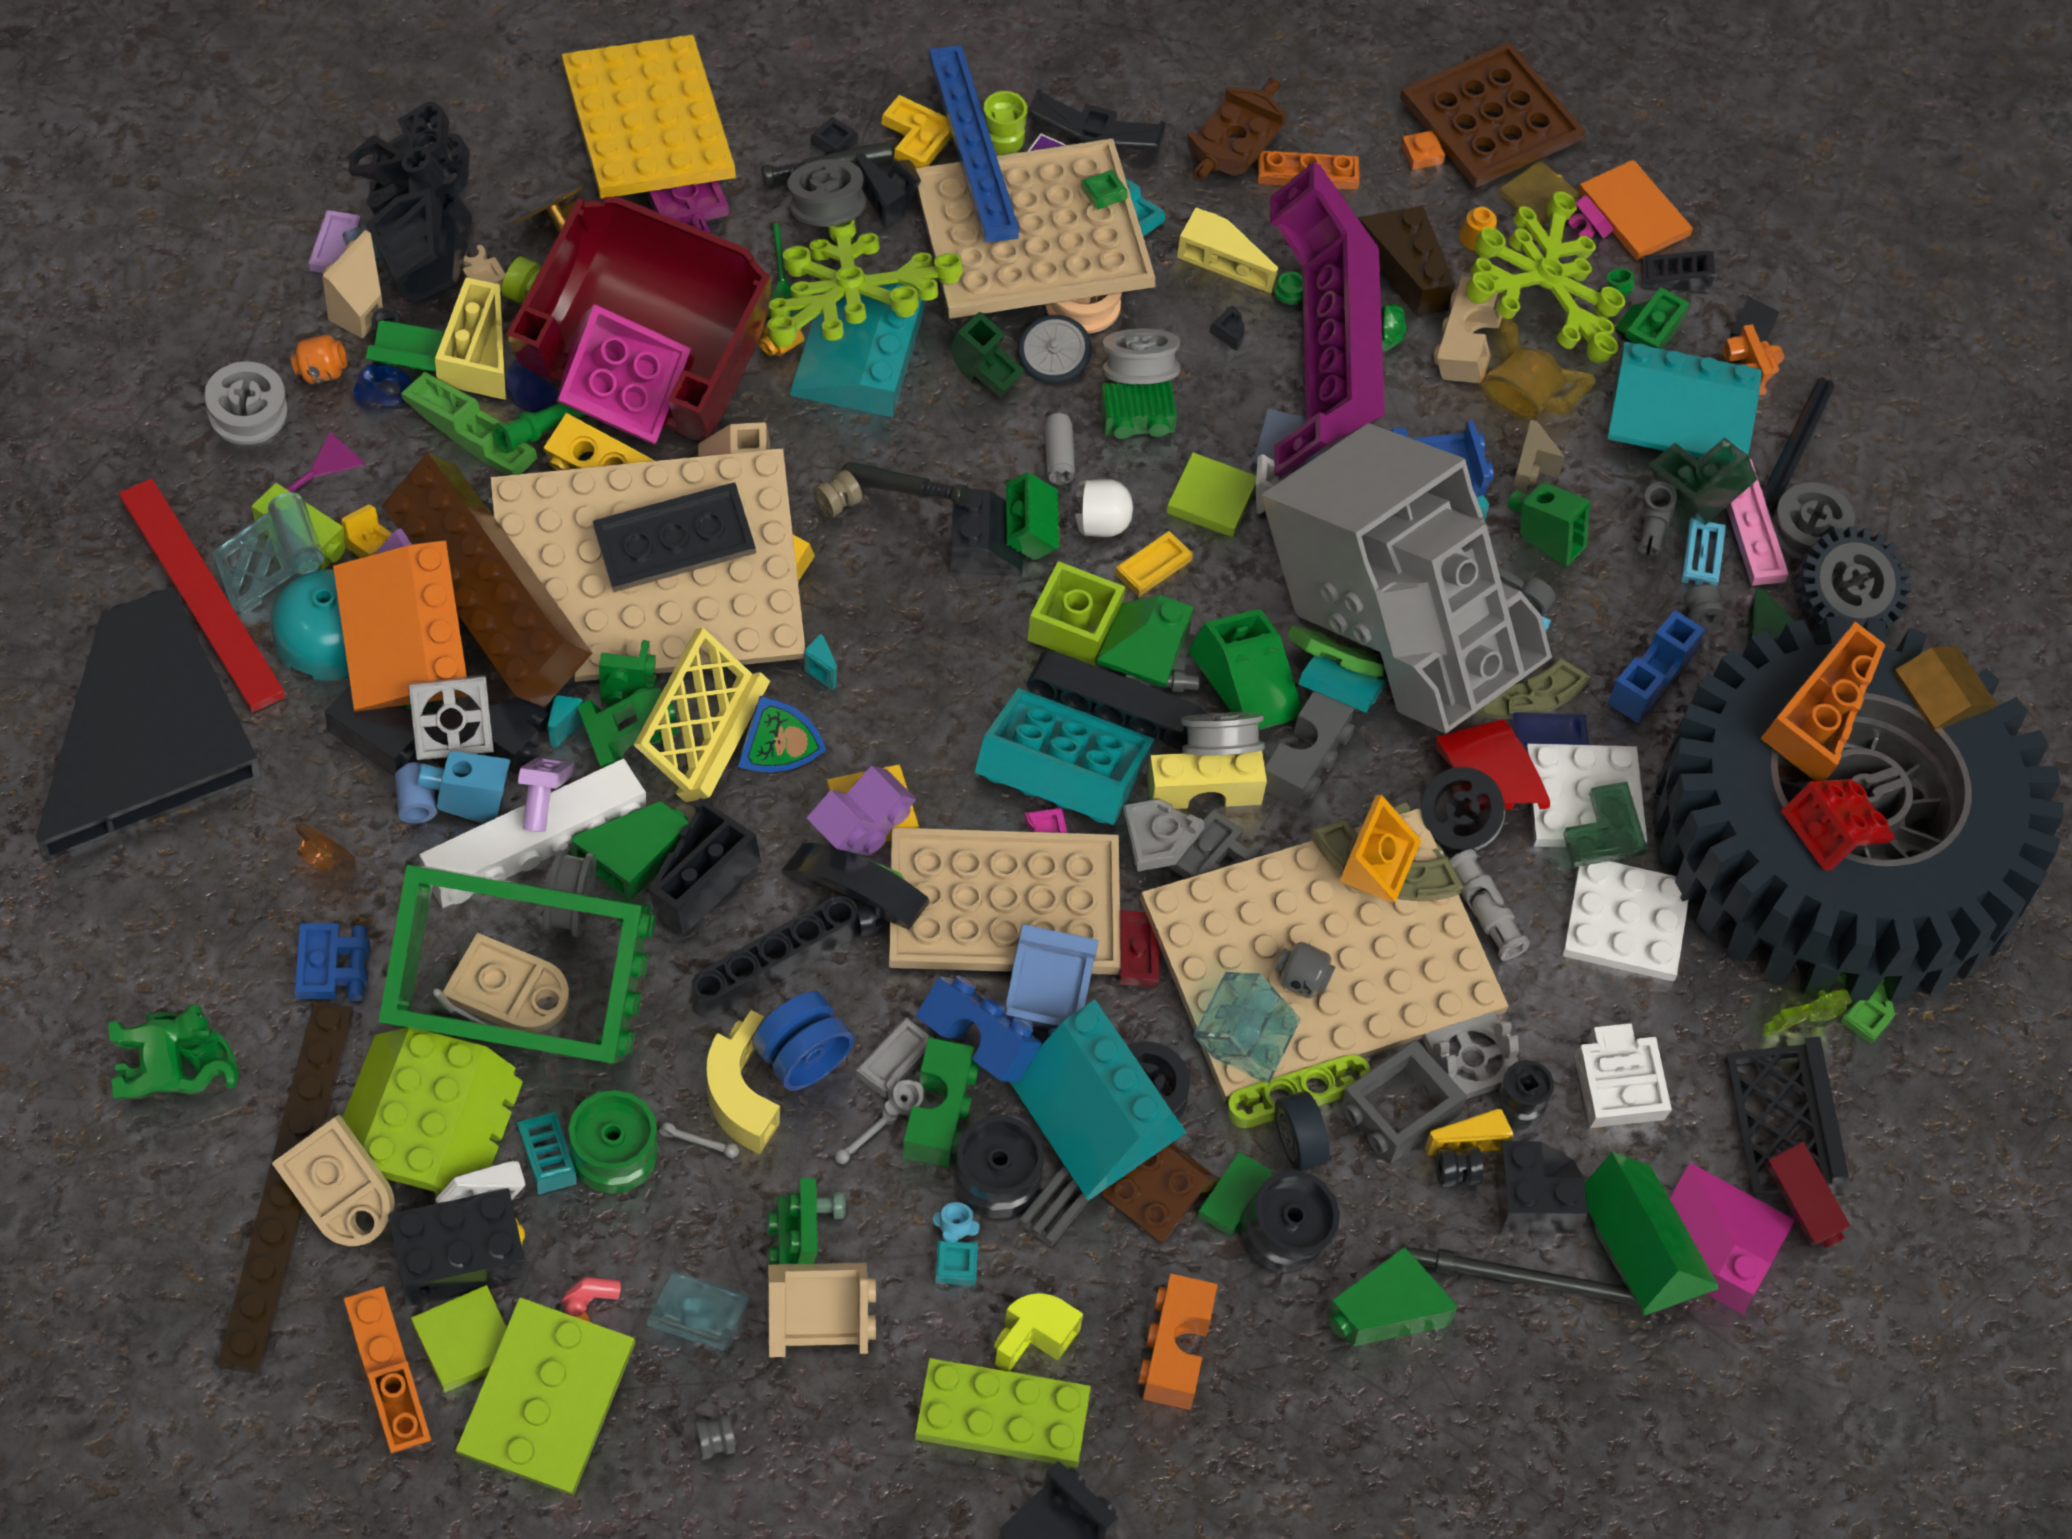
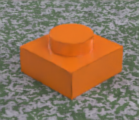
(1422, 150)

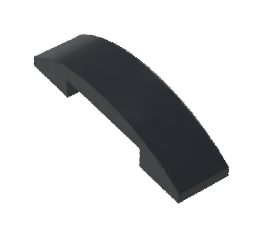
(858, 878)

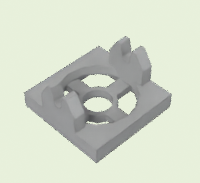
(419, 695)
(1506, 1046)

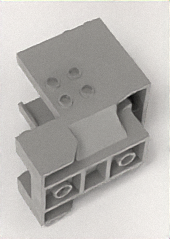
(1399, 558)

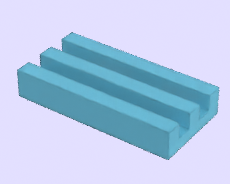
(1700, 575)

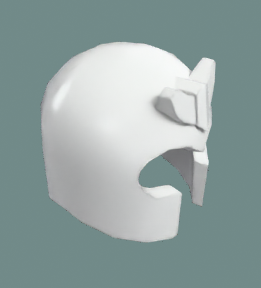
(1105, 507)

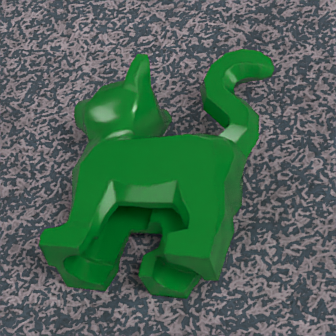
(160, 1056)

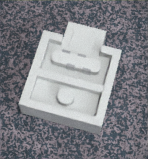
(1621, 1078)

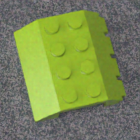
(430, 1106)

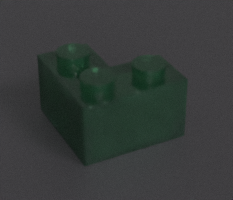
(1705, 484)

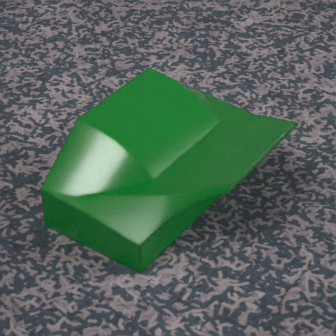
(1654, 320)

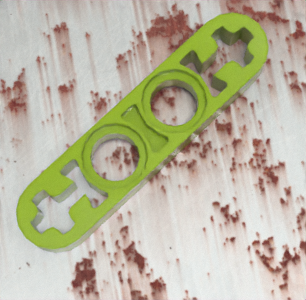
(1294, 1083)

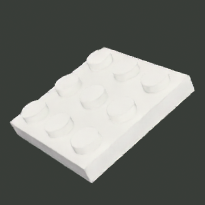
(1568, 778)
(1626, 919)

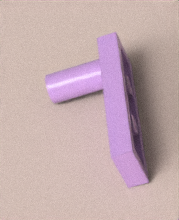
(541, 776)

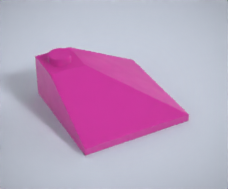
(621, 373)
(1731, 1232)

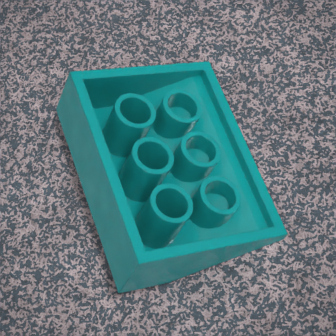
(863, 366)
(1682, 400)
(1063, 756)
(1095, 1101)

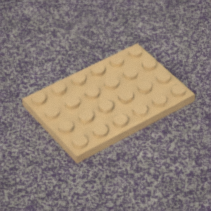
(994, 883)

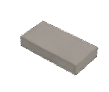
(894, 1056)

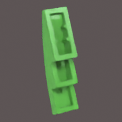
(465, 423)

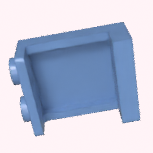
(1049, 977)

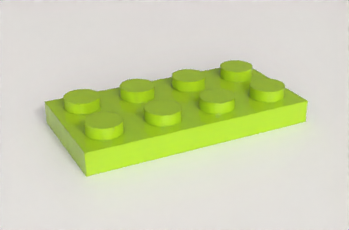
(1003, 1412)

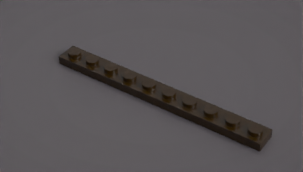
(279, 1209)

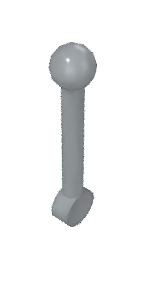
(668, 1130)
(843, 1155)

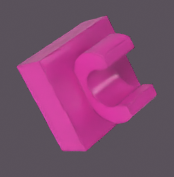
(1592, 218)

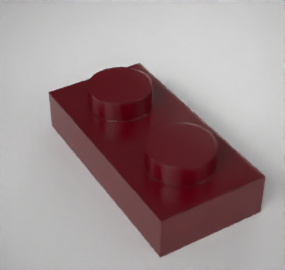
(1138, 950)

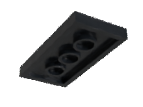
(674, 537)

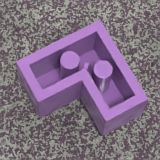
(865, 814)

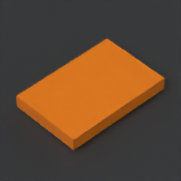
(1636, 209)

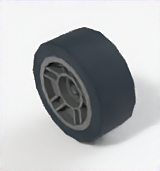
(1302, 1130)

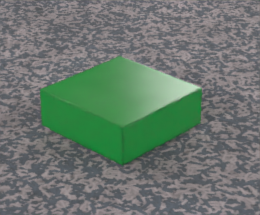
(1104, 189)

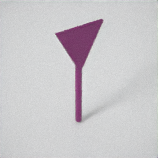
(331, 459)

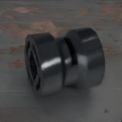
(1459, 1166)

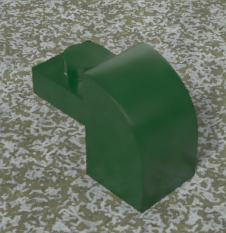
(979, 355)

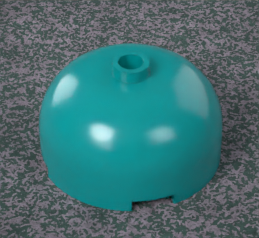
(309, 627)

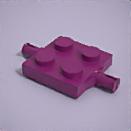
(691, 203)

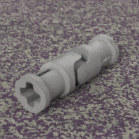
(1488, 906)

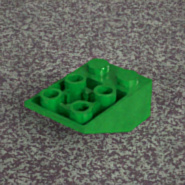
(1248, 666)

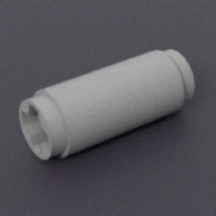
(1059, 449)

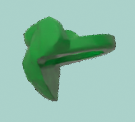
(1393, 326)

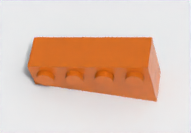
(1822, 712)

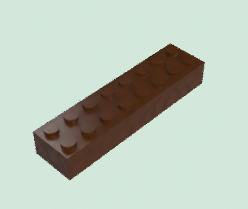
(491, 581)

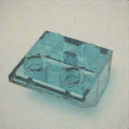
(1247, 1025)

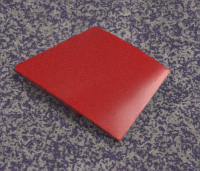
(1501, 756)

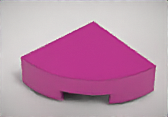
(1046, 821)

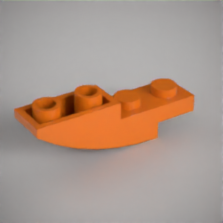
(387, 1370)

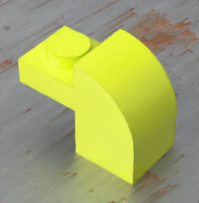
(1036, 1321)

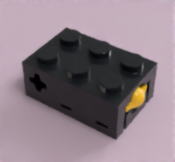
(458, 1247)

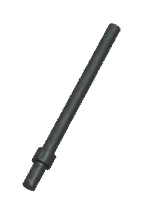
(1446, 1261)

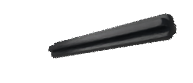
(1797, 442)

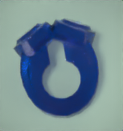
(365, 390)

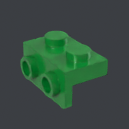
(625, 674)

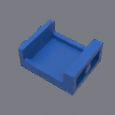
(1466, 445)

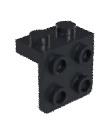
(1063, 1511)

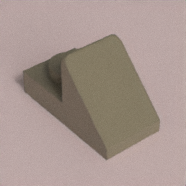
(1537, 456)

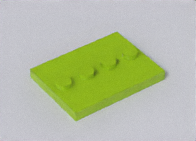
(546, 1396)

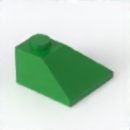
(1147, 638)

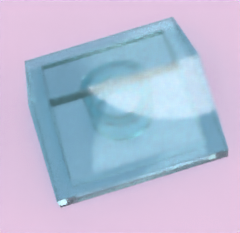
(699, 1311)

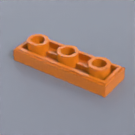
(1281, 167)

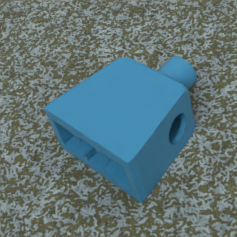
(468, 785)

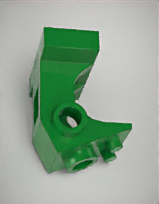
(603, 729)

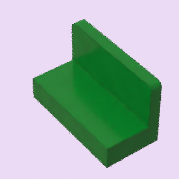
(405, 346)

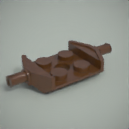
(1242, 113)

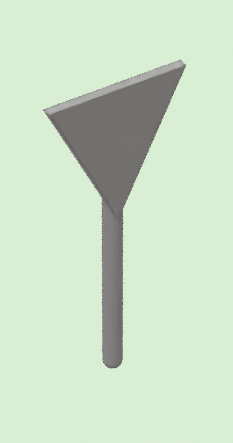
(451, 1010)

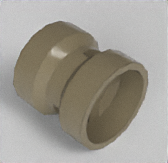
(837, 494)

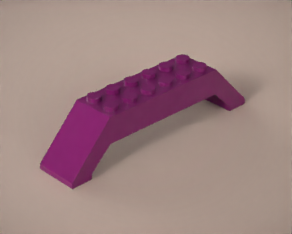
(1339, 316)

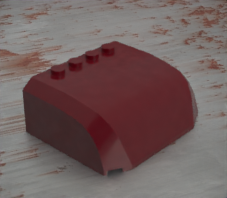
(660, 277)

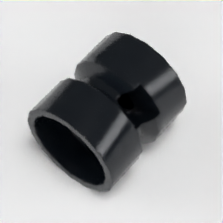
(1525, 1094)

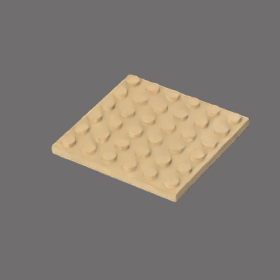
(1063, 241)

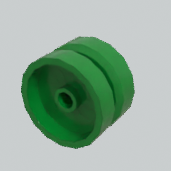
(613, 1141)

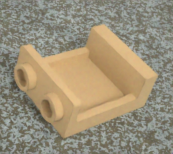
(819, 1306)

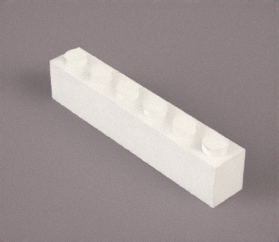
(505, 848)

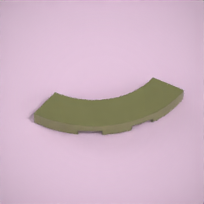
(1538, 693)
(1424, 881)

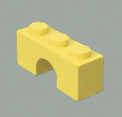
(1183, 776)

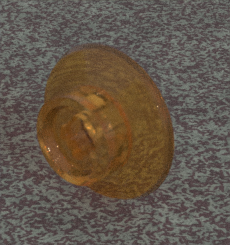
(320, 849)

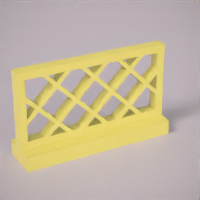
(721, 736)

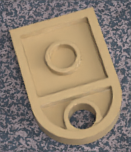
(506, 985)
(335, 1181)

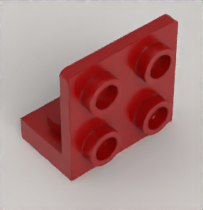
(1835, 819)

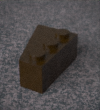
(1412, 258)

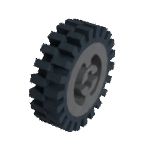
(1851, 558)

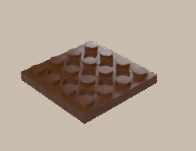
(1495, 97)

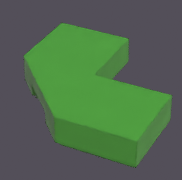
(1350, 658)
(1871, 1016)

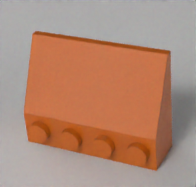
(399, 623)

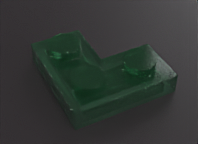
(1614, 834)

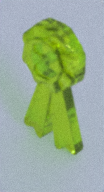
(1820, 1010)

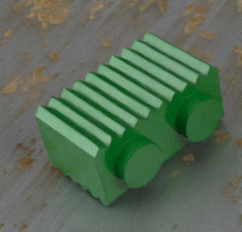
(1137, 409)
(1032, 516)

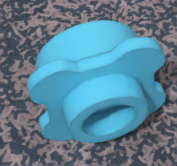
(956, 1222)

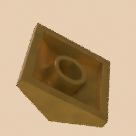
(1944, 687)

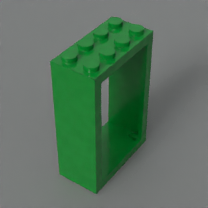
(407, 946)

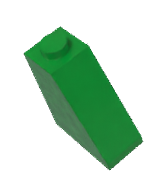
(632, 846)
(1391, 1303)

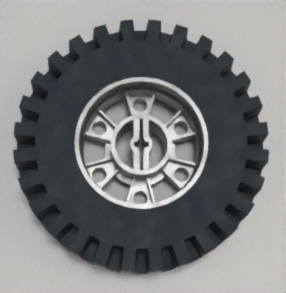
(1888, 908)

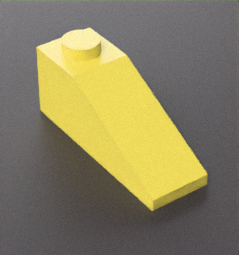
(1222, 248)

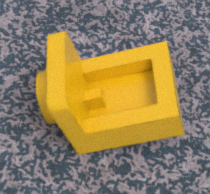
(363, 532)

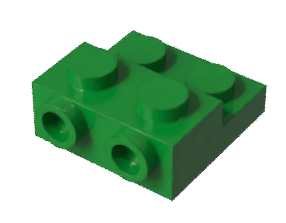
(794, 1226)

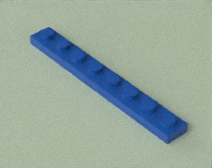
(973, 144)

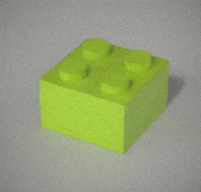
(1075, 613)

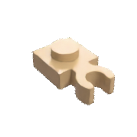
(483, 268)

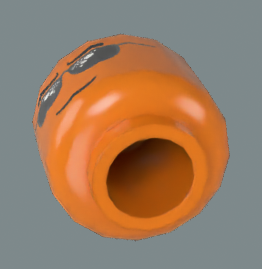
(319, 359)

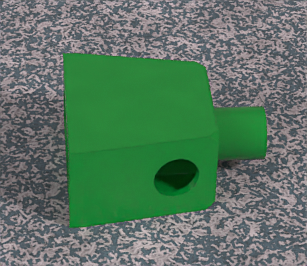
(1553, 521)

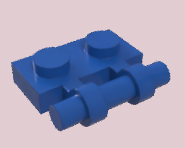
(318, 961)

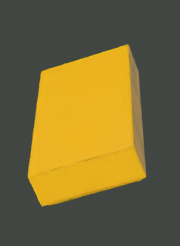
(1153, 564)

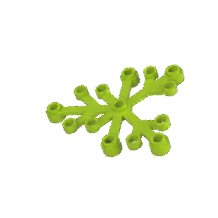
(1549, 274)
(852, 282)

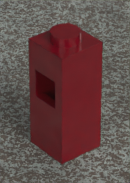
(1808, 1196)

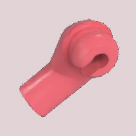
(585, 1290)

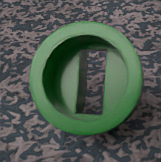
(1622, 280)

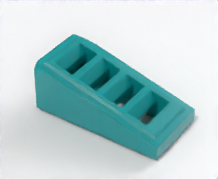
(553, 1178)

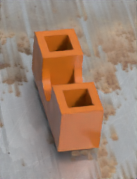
(1172, 1373)

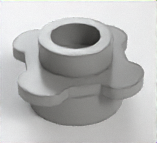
(896, 1088)

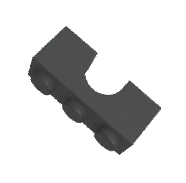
(1295, 772)

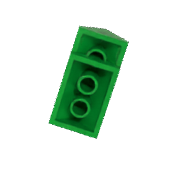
(1645, 1235)

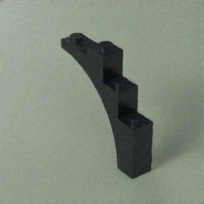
(389, 738)

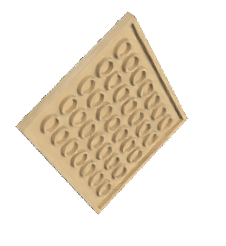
(742, 603)
(1395, 963)

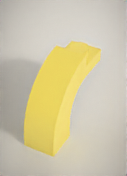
(735, 1106)

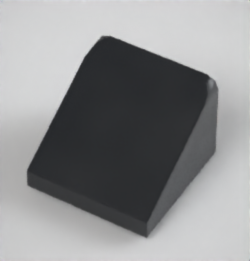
(1758, 314)

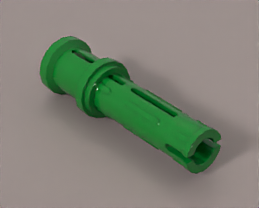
(529, 426)

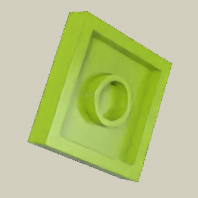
(1212, 494)
(461, 1337)

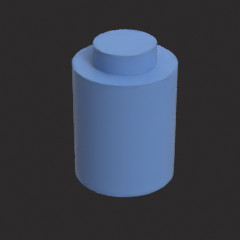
(414, 802)

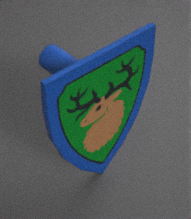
(779, 738)

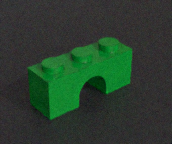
(934, 1132)

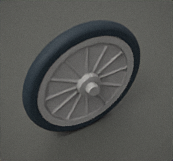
(1054, 349)

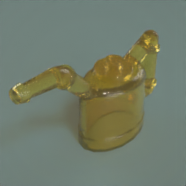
(1531, 379)

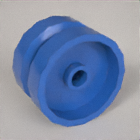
(803, 1040)

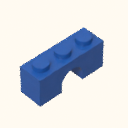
(1649, 677)
(1005, 1043)

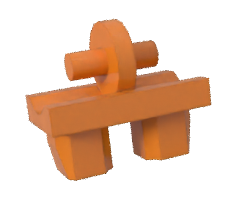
(1754, 354)

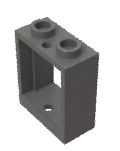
(1430, 1080)

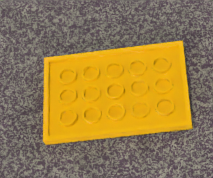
(647, 116)

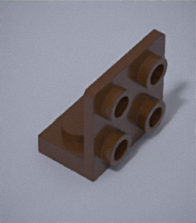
(1161, 1190)

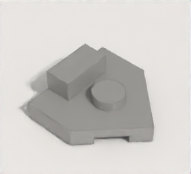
(1159, 833)

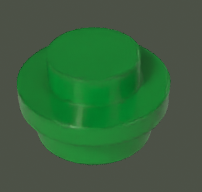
(1289, 288)

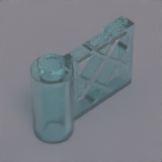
(294, 546)

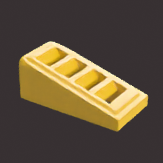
(1482, 1130)

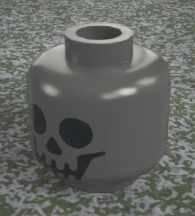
(1305, 970)

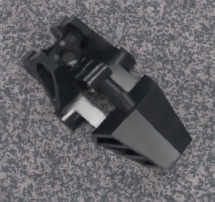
(414, 212)

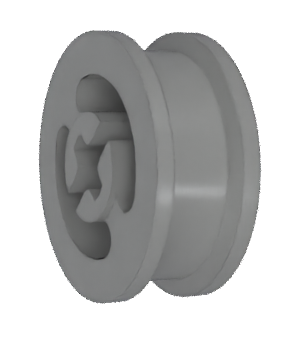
(1141, 356)
(227, 397)
(1223, 733)

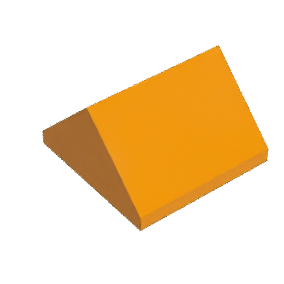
(1381, 853)

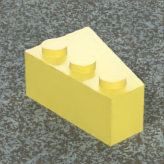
(473, 342)

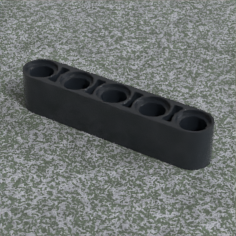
(1112, 698)
(766, 971)

